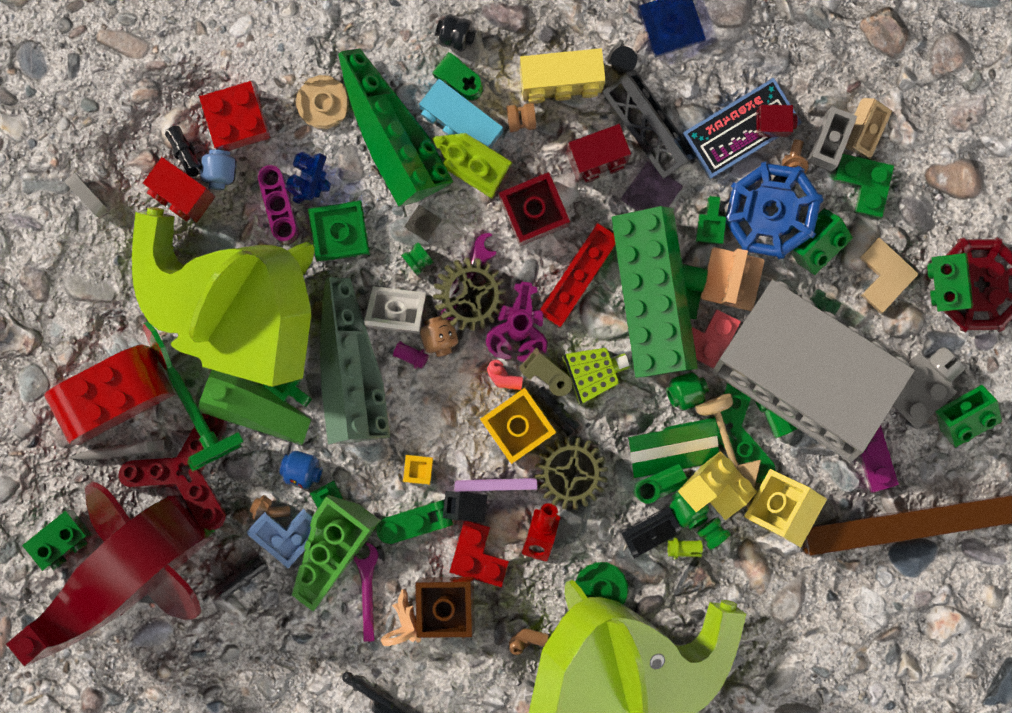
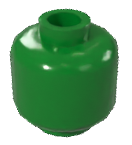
(687, 391)
(686, 514)

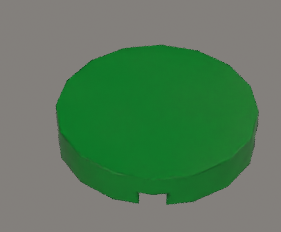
(603, 581)

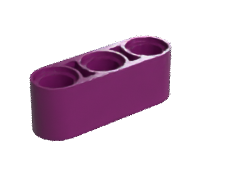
(270, 194)

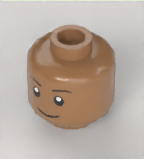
(438, 336)

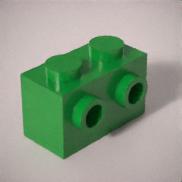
(829, 240)
(957, 282)
(968, 416)
(54, 541)

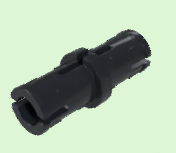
(183, 151)
(555, 411)
(241, 577)

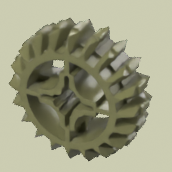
(478, 315)
(594, 477)

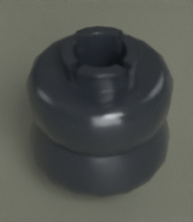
(455, 32)

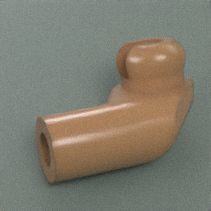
(525, 638)

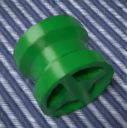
(417, 259)
(713, 533)

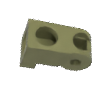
(548, 371)

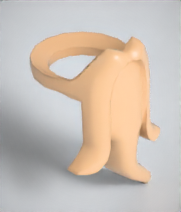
(407, 621)

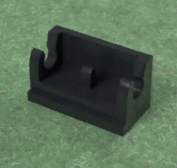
(651, 532)

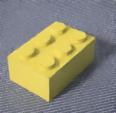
(562, 75)

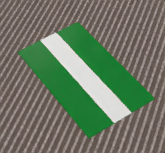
(663, 449)

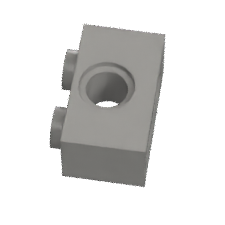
(831, 139)

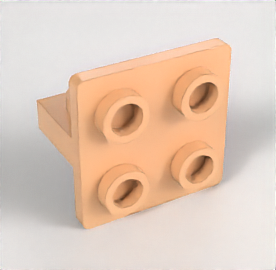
(733, 278)

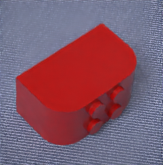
(108, 394)

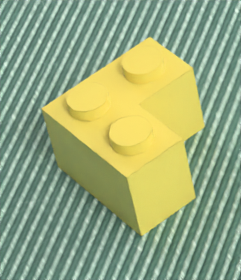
(719, 485)

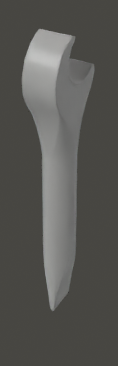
(122, 450)

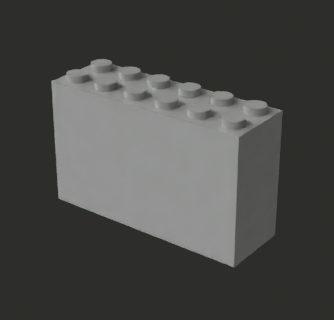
(813, 371)

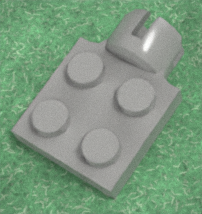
(928, 386)

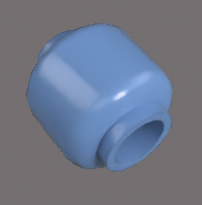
(218, 169)

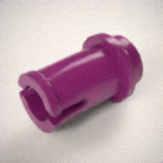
(411, 355)

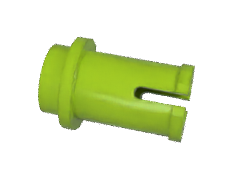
(684, 548)

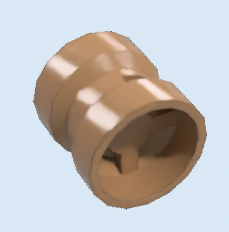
(527, 117)

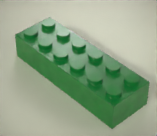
(654, 292)

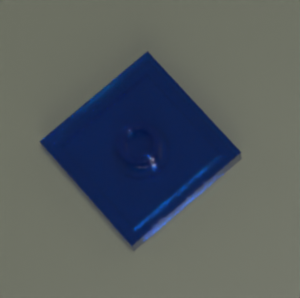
(671, 25)

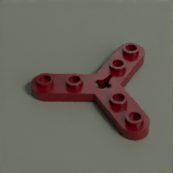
(167, 471)

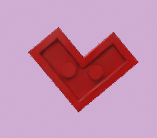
(470, 559)

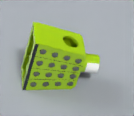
(593, 372)

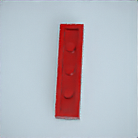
(578, 275)

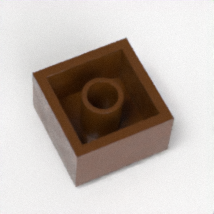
(445, 607)

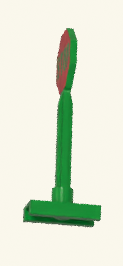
(212, 446)

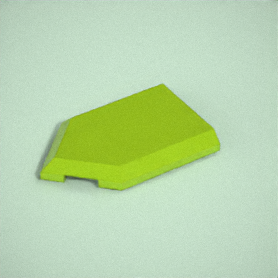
(473, 162)

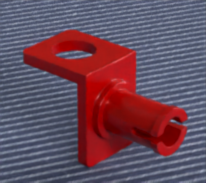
(542, 532)

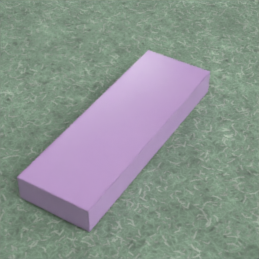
(496, 484)

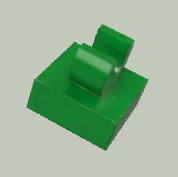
(329, 489)

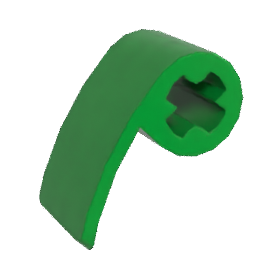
(695, 282)

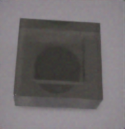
(423, 223)

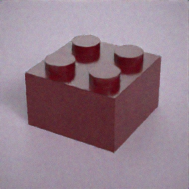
(598, 153)
(534, 209)

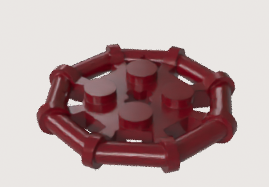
(995, 278)

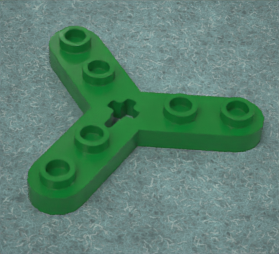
(744, 446)

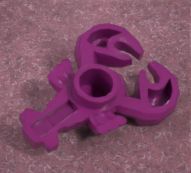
(518, 325)

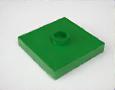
(339, 231)

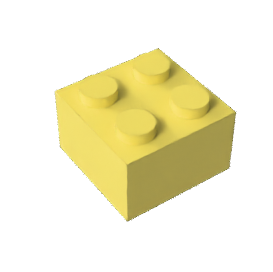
(785, 507)

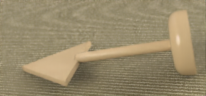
(715, 406)

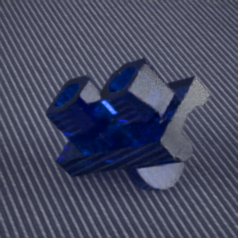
(311, 180)

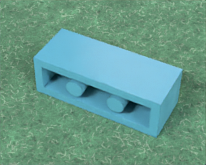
(458, 115)

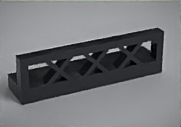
(656, 117)

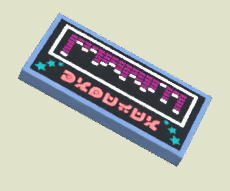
(731, 132)

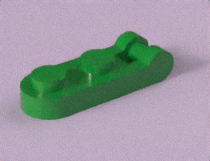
(412, 523)

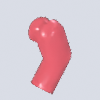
(502, 378)

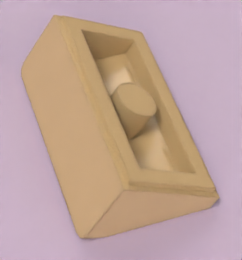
(868, 127)

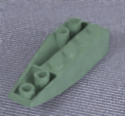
(349, 371)

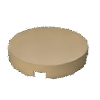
(322, 102)

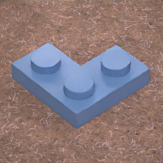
(281, 542)

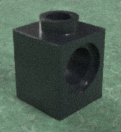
(465, 506)

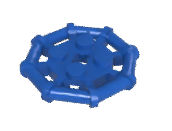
(782, 221)

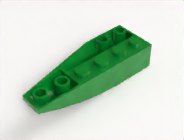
(392, 133)

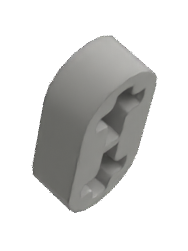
(87, 195)

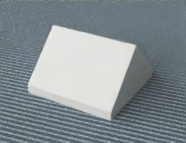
(395, 310)

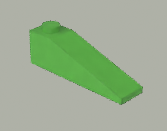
(252, 407)
(334, 540)

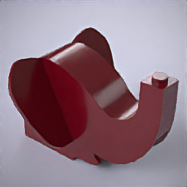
(132, 562)

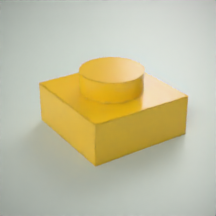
(418, 469)

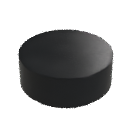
(623, 60)

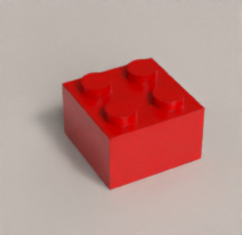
(235, 117)
(173, 186)

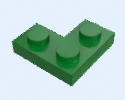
(872, 179)

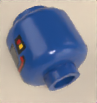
(300, 469)

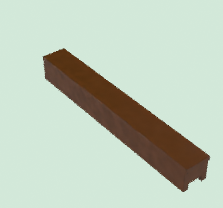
(909, 524)

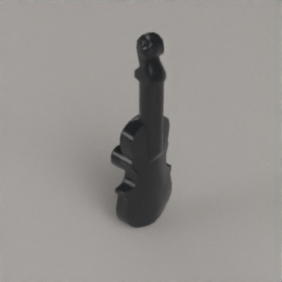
(381, 701)

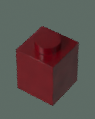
(775, 121)

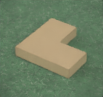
(892, 273)

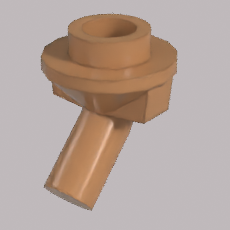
(794, 158)
(264, 504)

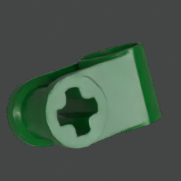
(456, 75)

